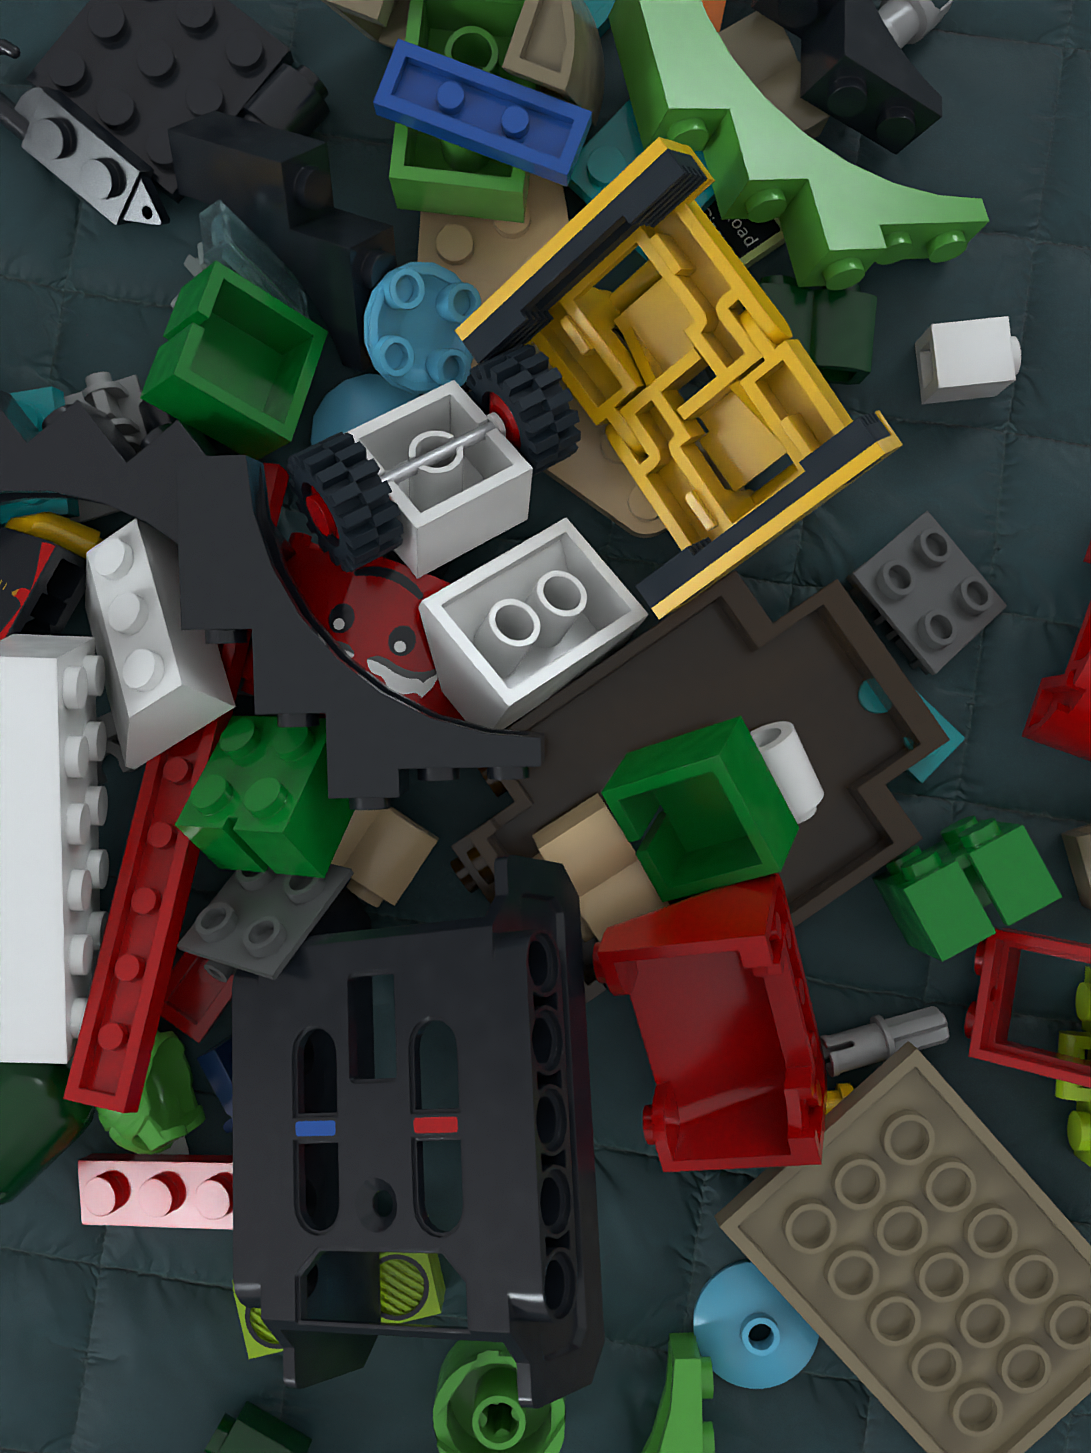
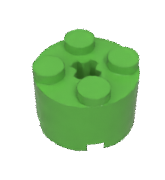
(463, 1413)

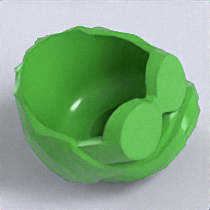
(166, 1105)

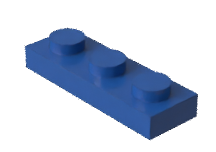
(482, 112)

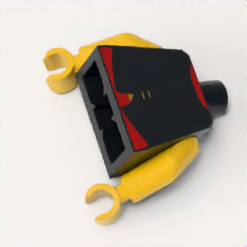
(42, 572)

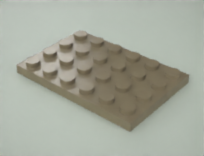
(928, 1264)

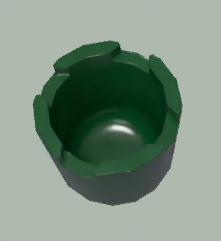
(35, 1122)

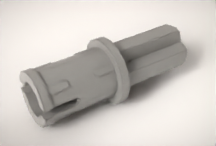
(883, 1038)

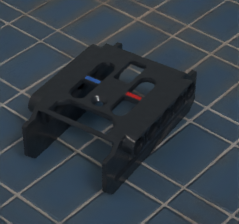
(327, 1136)

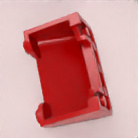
(723, 1028)

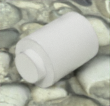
(789, 768)

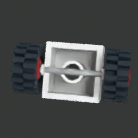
(438, 467)

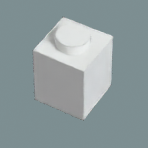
(966, 359)

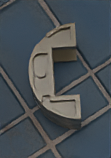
(550, 46)

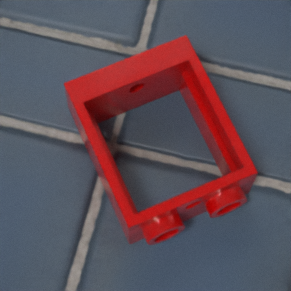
(990, 1016)

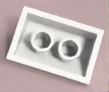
(526, 625)
(156, 675)

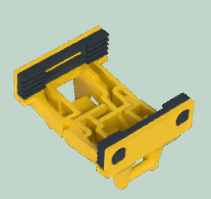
(678, 320)

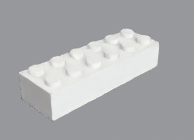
(49, 842)

